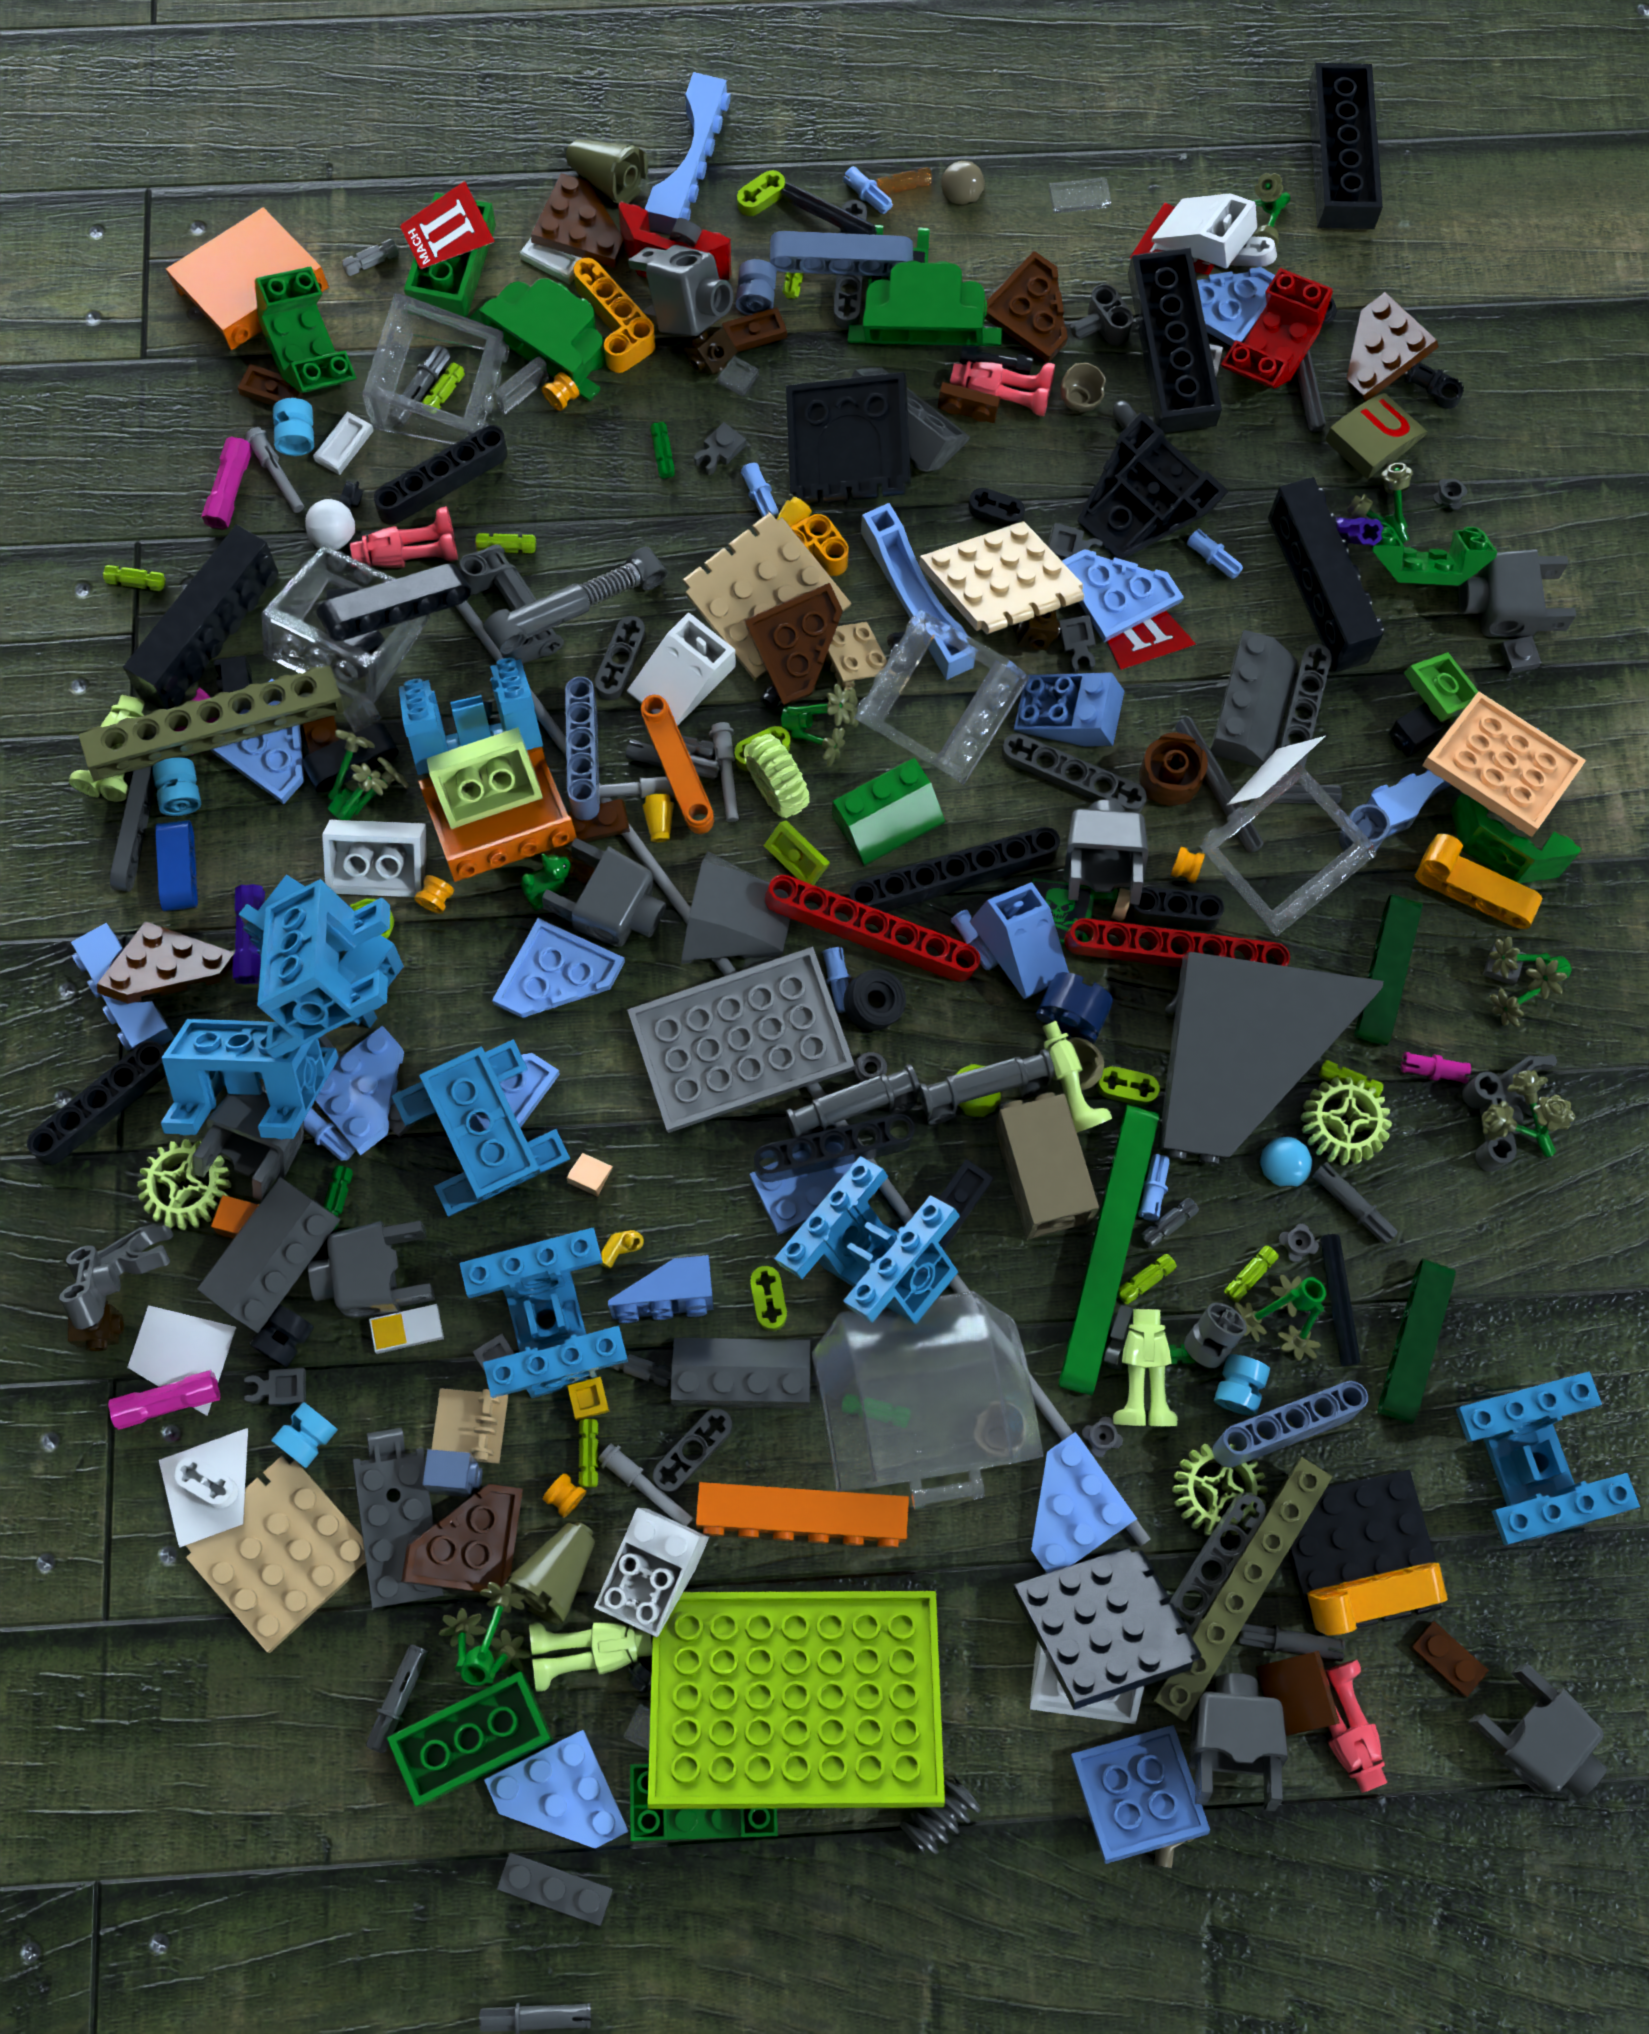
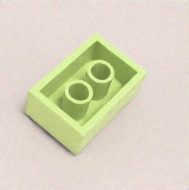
(484, 778)

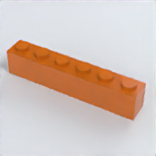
(802, 1513)

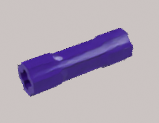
(1360, 530)
(246, 959)

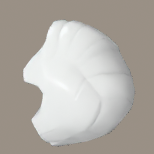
(329, 524)

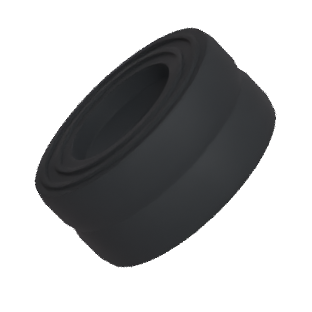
(860, 1010)

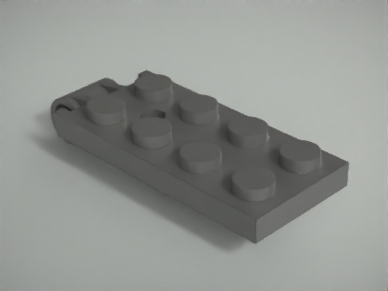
(392, 1525)

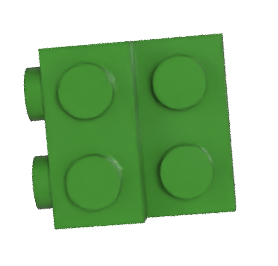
(1442, 686)

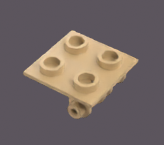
(854, 654)
(470, 1423)

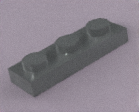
(555, 1889)

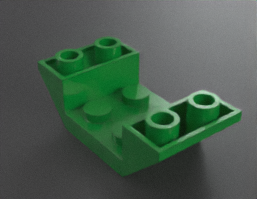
(297, 331)
(1468, 554)
(1505, 851)
(692, 1823)

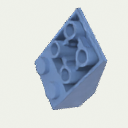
(1071, 708)
(1022, 938)
(671, 1289)

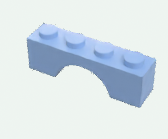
(137, 1020)

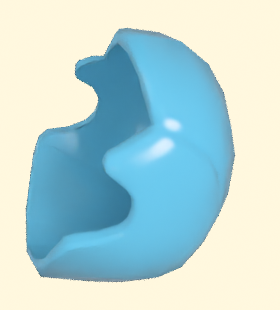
(1286, 1162)

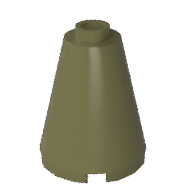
(609, 167)
(554, 1572)

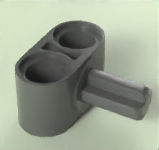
(1105, 316)

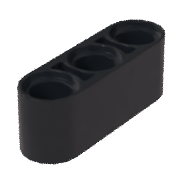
(325, 763)
(1188, 901)

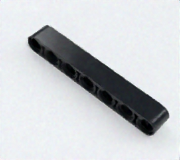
(966, 863)

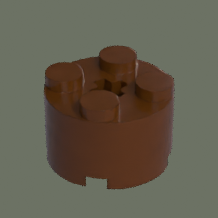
(1173, 769)

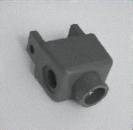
(683, 289)
(1511, 595)
(1106, 850)
(613, 899)
(236, 1136)
(363, 1270)
(1238, 1734)
(1551, 1741)

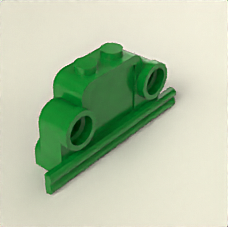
(926, 308)
(551, 325)

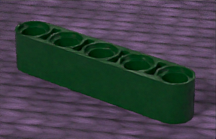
(1389, 965)
(1416, 1341)

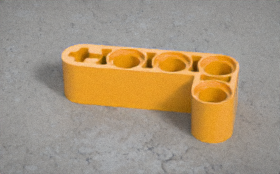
(611, 309)
(824, 545)
(1476, 885)
(1343, 1605)

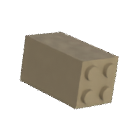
(1045, 1165)

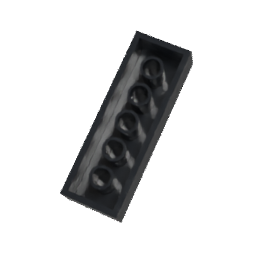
(1345, 146)
(1174, 340)
(1325, 574)
(202, 619)

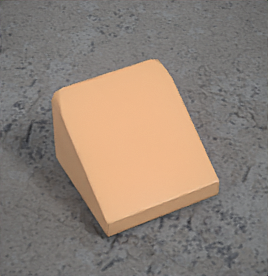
(589, 1174)

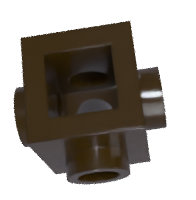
(710, 350)
(1038, 631)
(101, 1334)

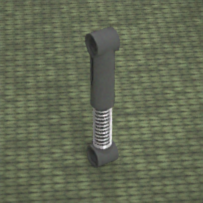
(513, 628)

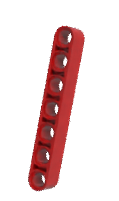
(888, 926)
(1160, 943)

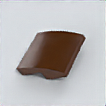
(1302, 1690)

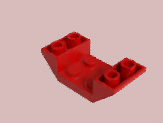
(636, 235)
(1282, 331)

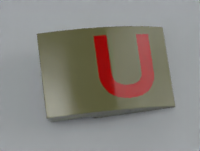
(1374, 434)

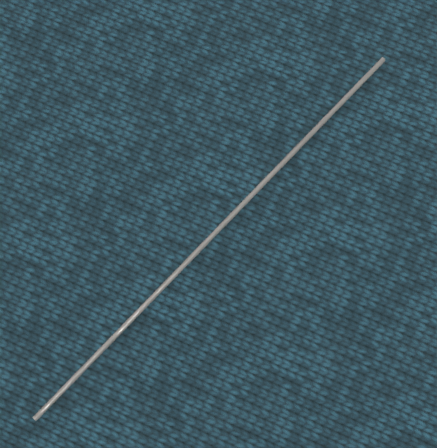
(727, 968)

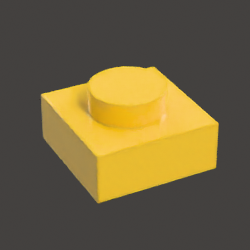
(588, 1398)

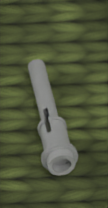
(269, 460)
(723, 749)
(644, 787)
(631, 1474)

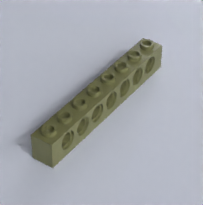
(203, 736)
(1245, 1585)

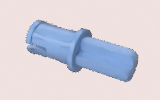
(867, 190)
(759, 490)
(1214, 554)
(971, 937)
(837, 975)
(326, 1135)
(1154, 1188)

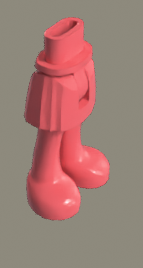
(991, 378)
(387, 548)
(1357, 1746)

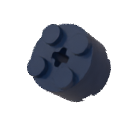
(1075, 1006)

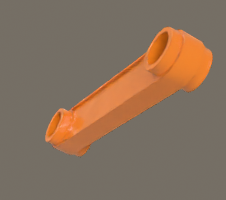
(677, 764)

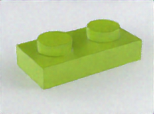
(796, 853)

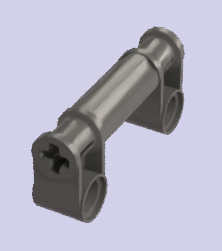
(491, 569)
(1029, 1074)
(896, 1090)

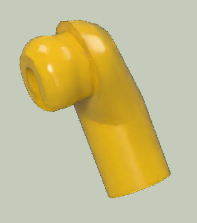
(620, 1243)

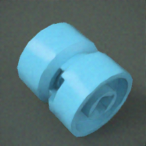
(293, 427)
(176, 786)
(1242, 1383)
(304, 1434)

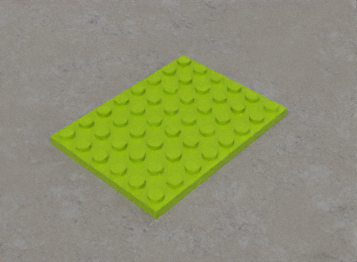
(797, 1702)

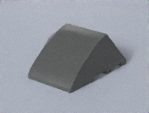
(732, 915)

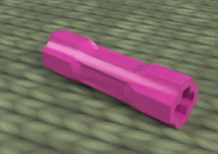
(233, 463)
(139, 1407)

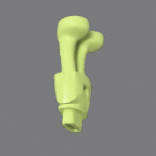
(113, 787)
(1066, 1070)
(1143, 1349)
(610, 1643)

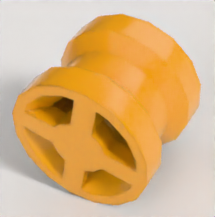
(560, 391)
(1187, 865)
(434, 894)
(564, 1495)

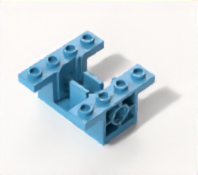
(425, 726)
(301, 962)
(353, 965)
(235, 1056)
(489, 1158)
(882, 1265)
(538, 1284)
(1521, 1430)

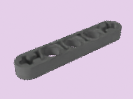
(854, 298)
(1306, 699)
(1064, 761)
(133, 830)
(1225, 1557)

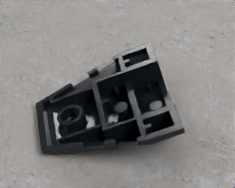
(1146, 491)

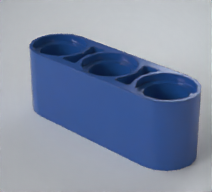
(176, 865)

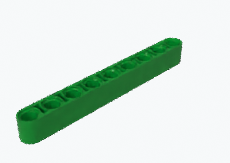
(1108, 1251)

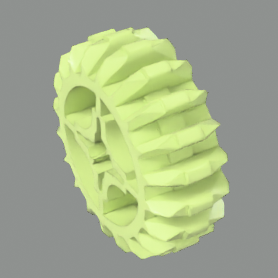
(776, 775)
(1351, 1095)
(177, 1208)
(1204, 1486)

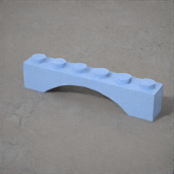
(672, 197)
(895, 556)
(1406, 798)

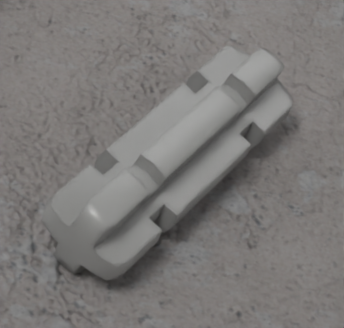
(370, 257)

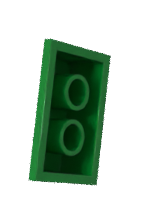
(888, 811)

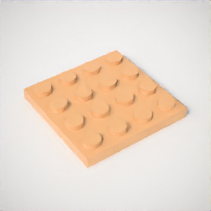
(1504, 763)

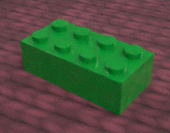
(452, 281)
(469, 1739)

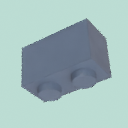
(451, 1473)

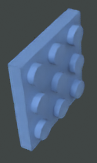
(1139, 1794)

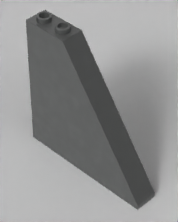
(1244, 1043)

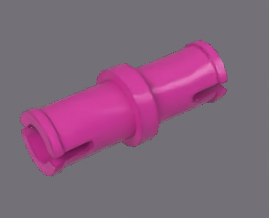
(1435, 1067)

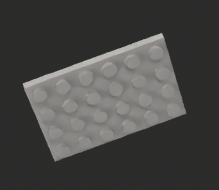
(740, 1039)

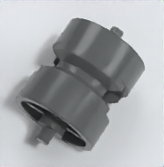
(1215, 1335)

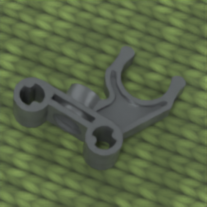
(1491, 1089)
(99, 1271)

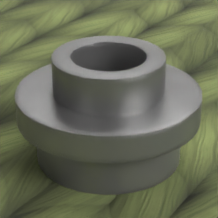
(869, 1058)

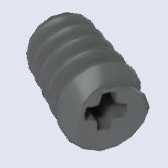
(938, 1819)

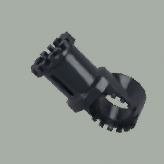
(1434, 382)

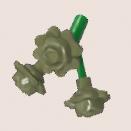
(1548, 1115)

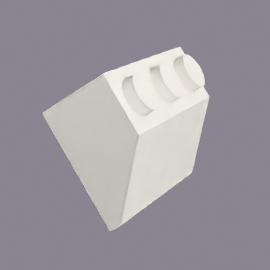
(374, 857)
(1050, 1697)

